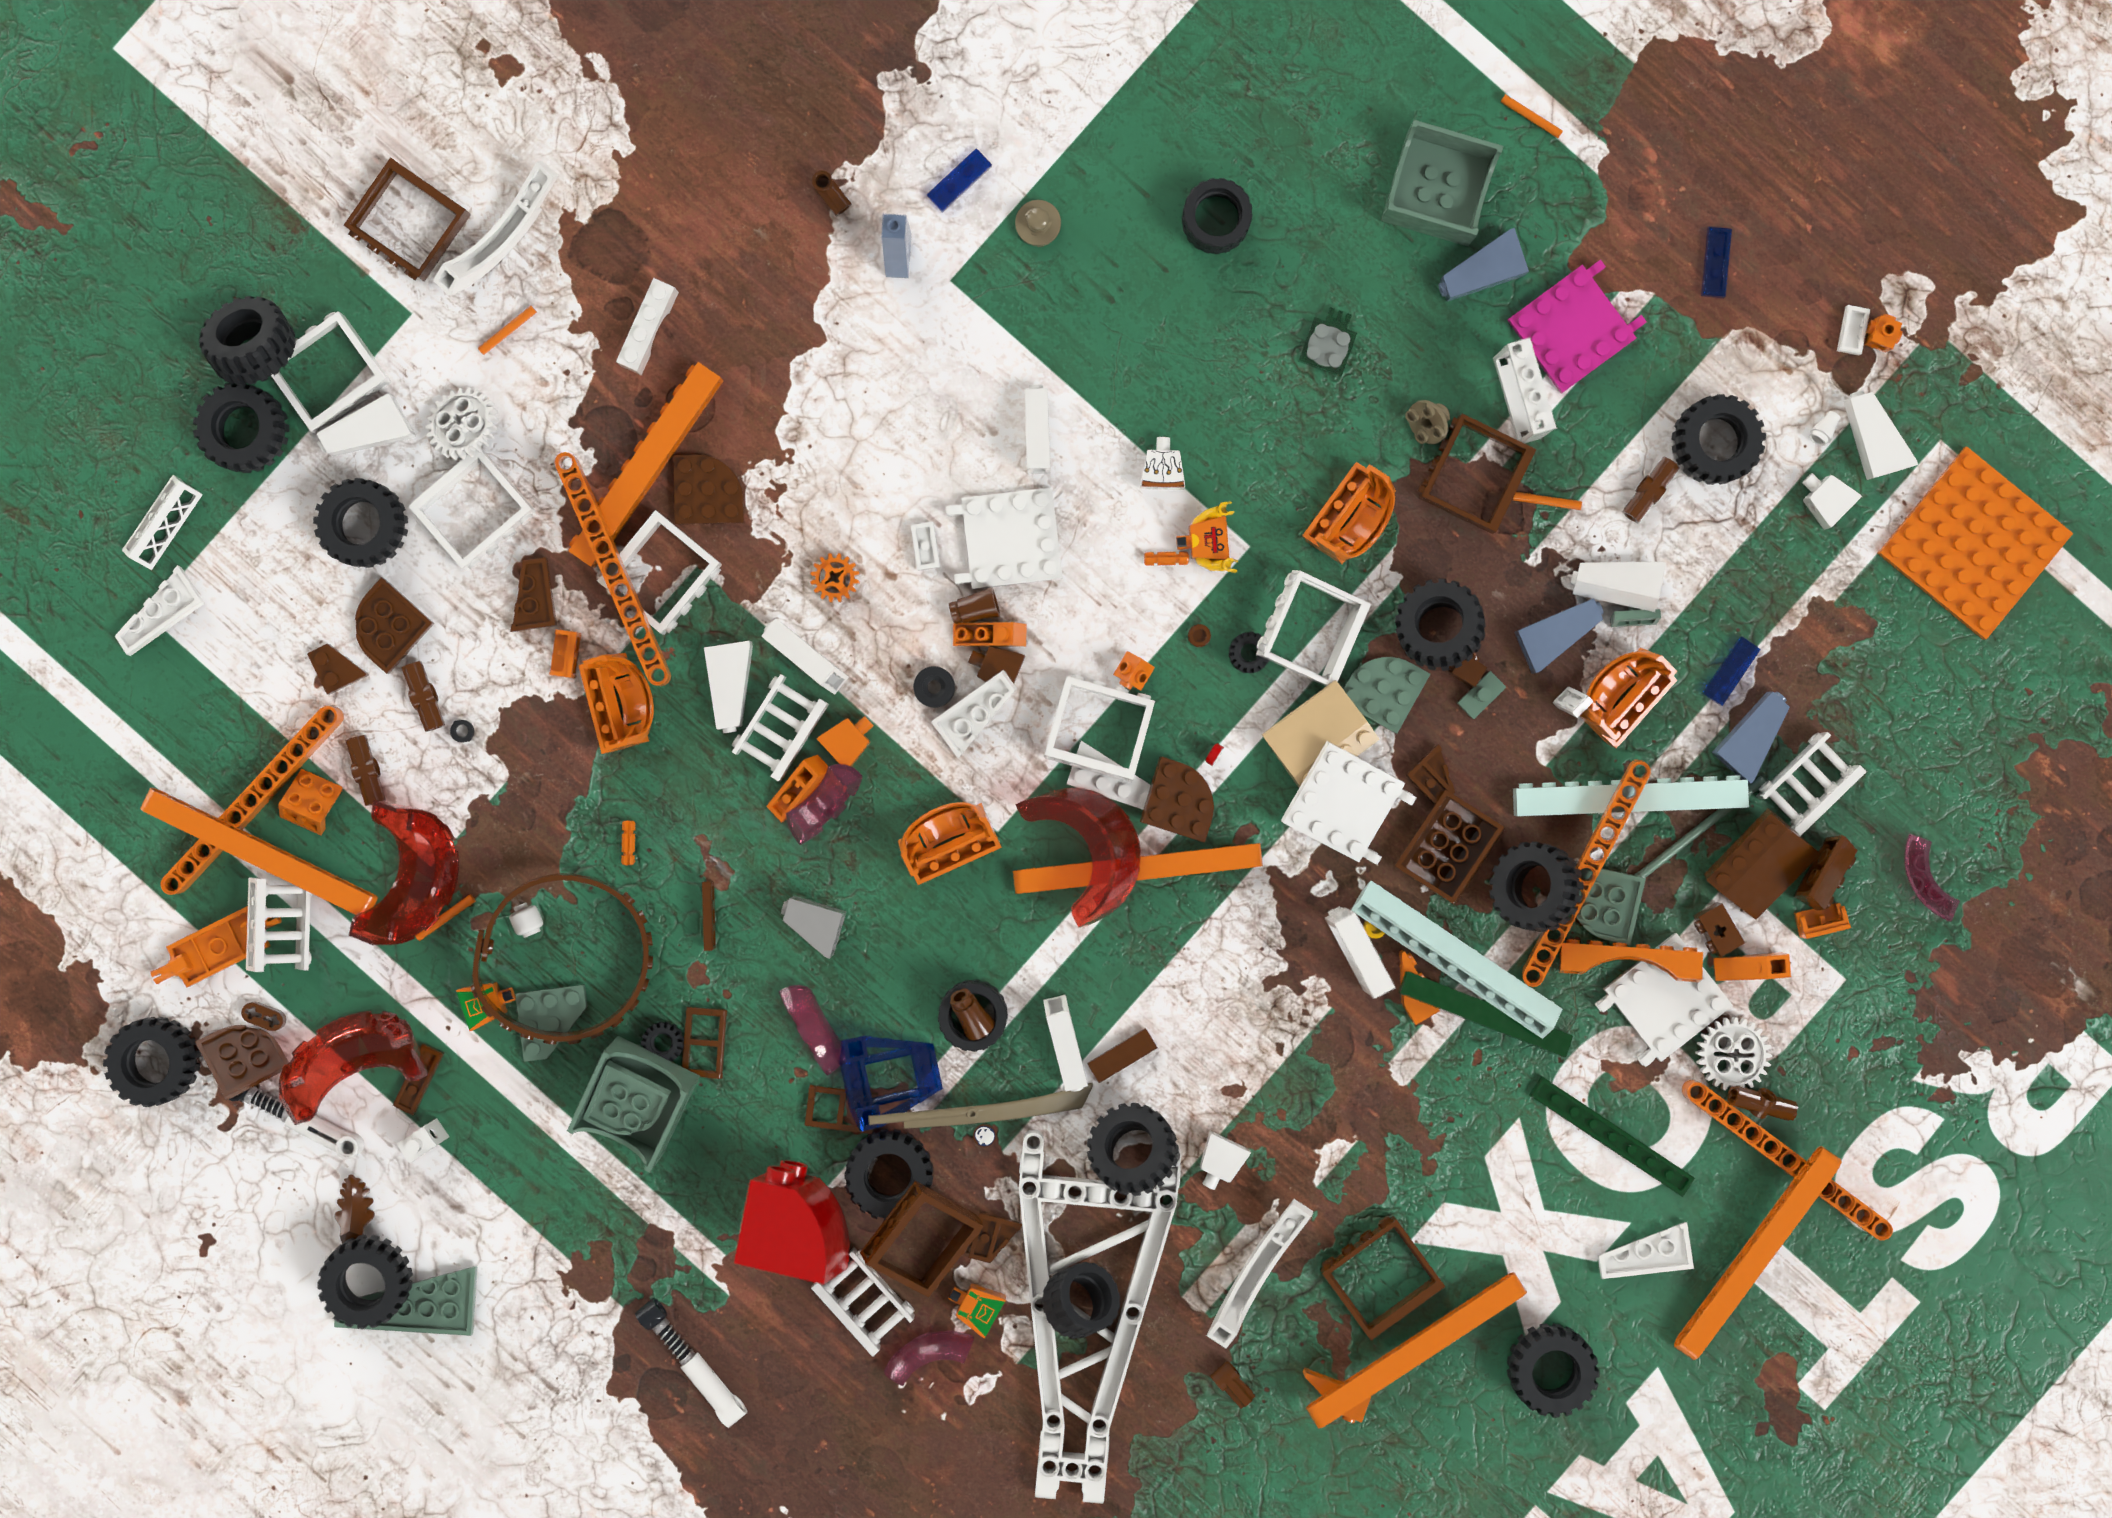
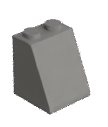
(815, 923)

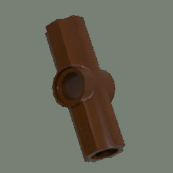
(1650, 489)
(423, 696)
(365, 769)
(1762, 1103)

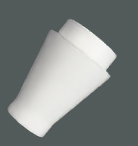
(1824, 430)

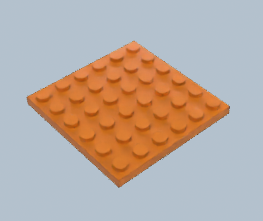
(1975, 543)

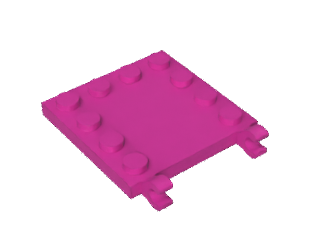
(1574, 327)

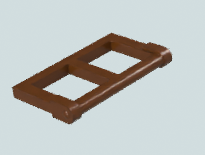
(688, 1041)
(839, 1125)

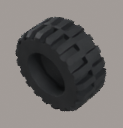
(259, 356)
(213, 418)
(1739, 418)
(331, 523)
(1434, 596)
(1509, 880)
(123, 1069)
(1112, 1128)
(873, 1146)
(344, 1302)
(1565, 1397)

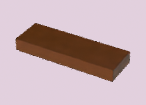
(709, 930)
(1122, 1055)
(414, 1091)

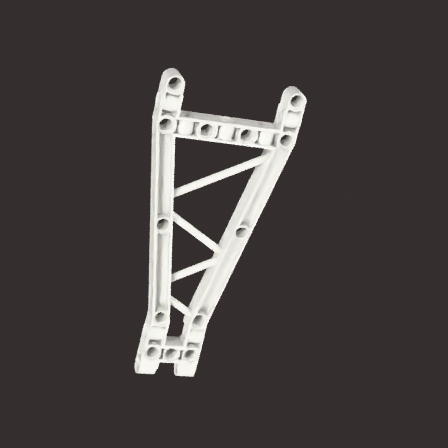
(1118, 1355)

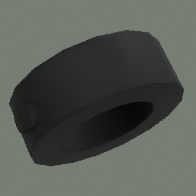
(454, 726)

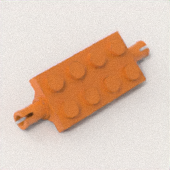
(209, 949)

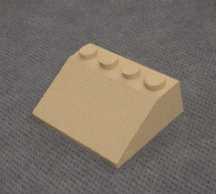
(1322, 718)

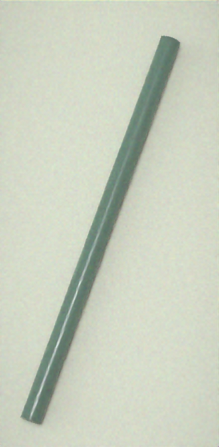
(1694, 833)

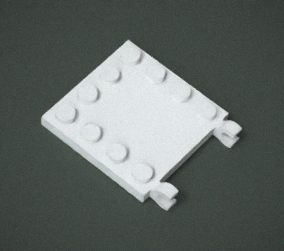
(1009, 538)
(1344, 802)
(1663, 1009)

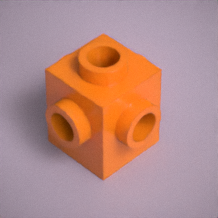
(1883, 333)
(1133, 671)

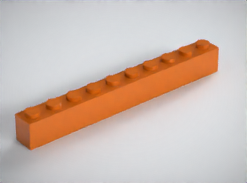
(650, 457)

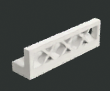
(154, 519)

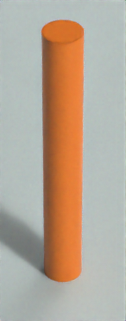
(1531, 116)
(507, 330)
(1546, 500)
(446, 916)

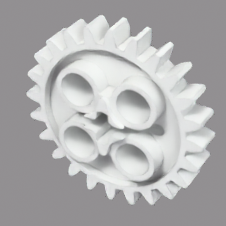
(462, 423)
(1734, 1033)

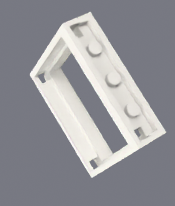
(1524, 391)
(352, 399)
(449, 480)
(696, 589)
(1345, 640)
(1091, 764)
(1359, 951)

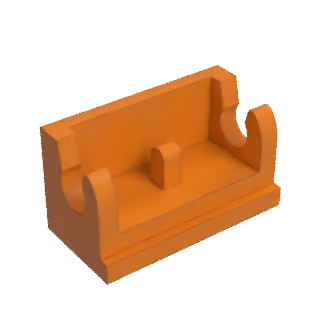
(565, 653)
(1821, 922)

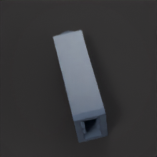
(896, 245)
(1489, 267)
(1553, 635)
(1752, 737)

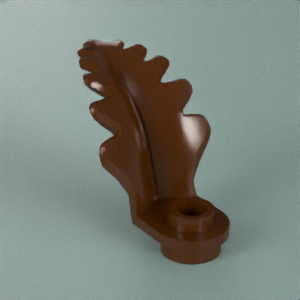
(354, 1206)

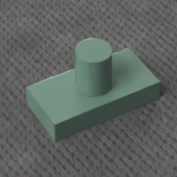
(1634, 617)
(1482, 695)

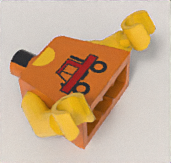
(1209, 539)

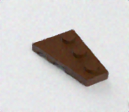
(535, 597)

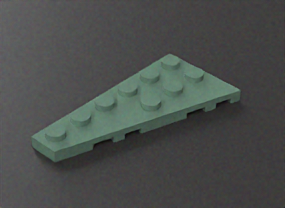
(434, 1306)

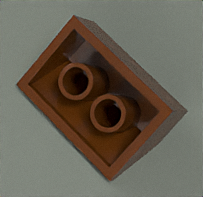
(1826, 873)

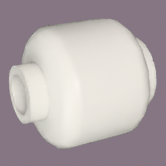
(526, 920)

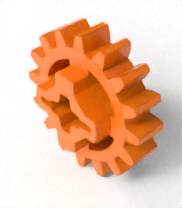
(843, 571)

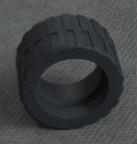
(1229, 191)
(960, 1040)
(1102, 1293)

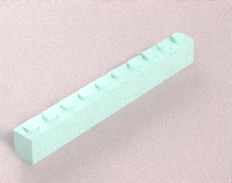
(1654, 796)
(1457, 959)

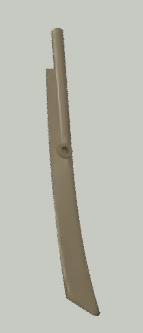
(1024, 1108)

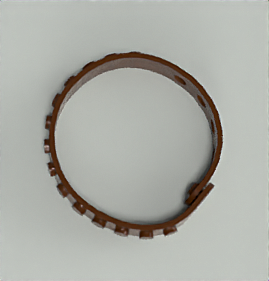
(485, 947)

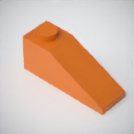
(798, 786)
(1325, 1383)

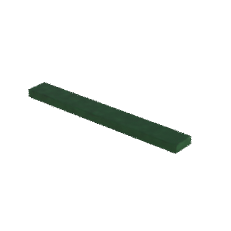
(1479, 1013)
(1612, 1136)

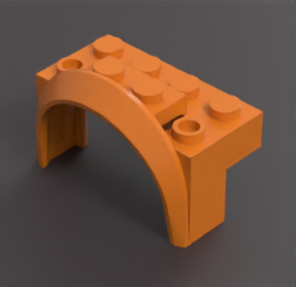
(1365, 524)
(1652, 683)
(635, 696)
(939, 826)

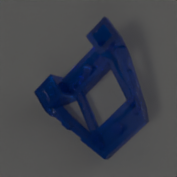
(852, 1064)

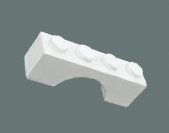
(639, 341)

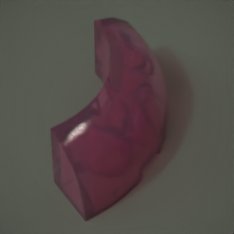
(825, 802)
(1921, 880)
(813, 1026)
(925, 1349)

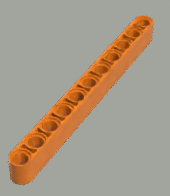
(604, 561)
(258, 789)
(257, 852)
(1595, 865)
(1150, 867)
(1777, 1153)
(1757, 1252)
(1416, 1350)

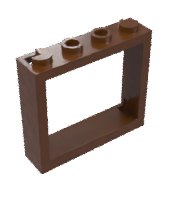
(373, 195)
(1526, 451)
(898, 1220)
(1404, 1306)

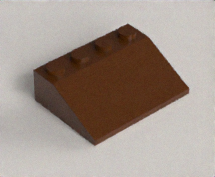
(1450, 847)
(1761, 864)

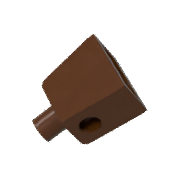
(995, 662)

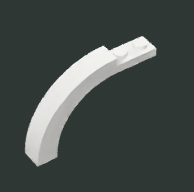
(503, 237)
(1255, 1271)

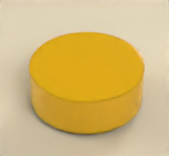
(1372, 931)

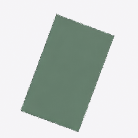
(1441, 183)
(652, 1142)

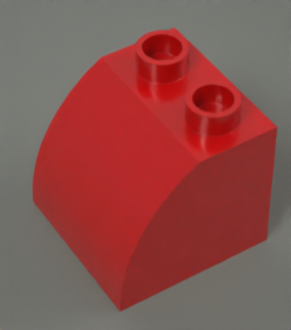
(793, 1226)

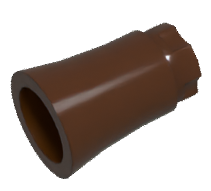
(975, 607)
(972, 1016)

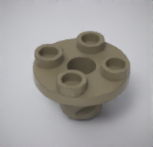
(1038, 223)
(1428, 421)

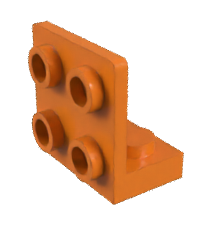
(309, 801)

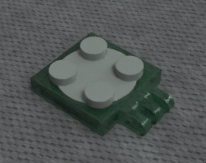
(1328, 343)

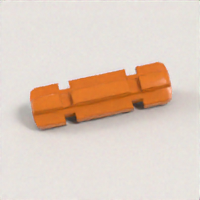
(1166, 558)
(628, 843)

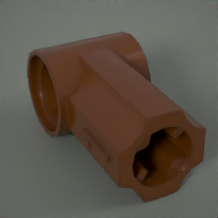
(831, 194)
(1229, 1379)

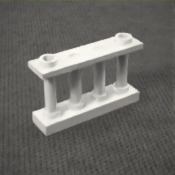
(790, 747)
(1832, 790)
(256, 931)
(856, 1323)

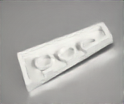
(166, 608)
(970, 715)
(1116, 789)
(1653, 1254)

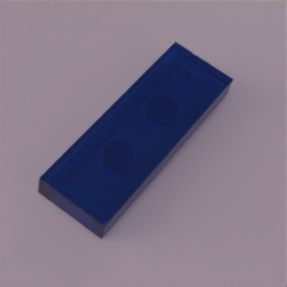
(959, 180)
(1716, 262)
(1731, 671)

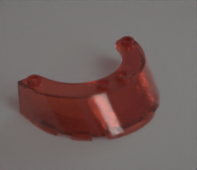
(1109, 837)
(423, 881)
(344, 1049)

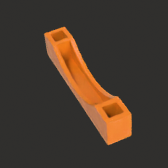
(1680, 965)

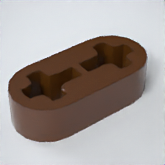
(261, 1021)

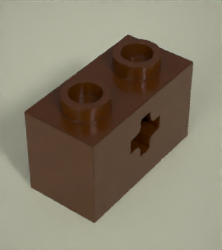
(1728, 937)

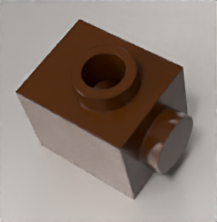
(1469, 672)

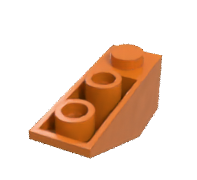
(990, 634)
(1752, 967)
(1416, 1010)

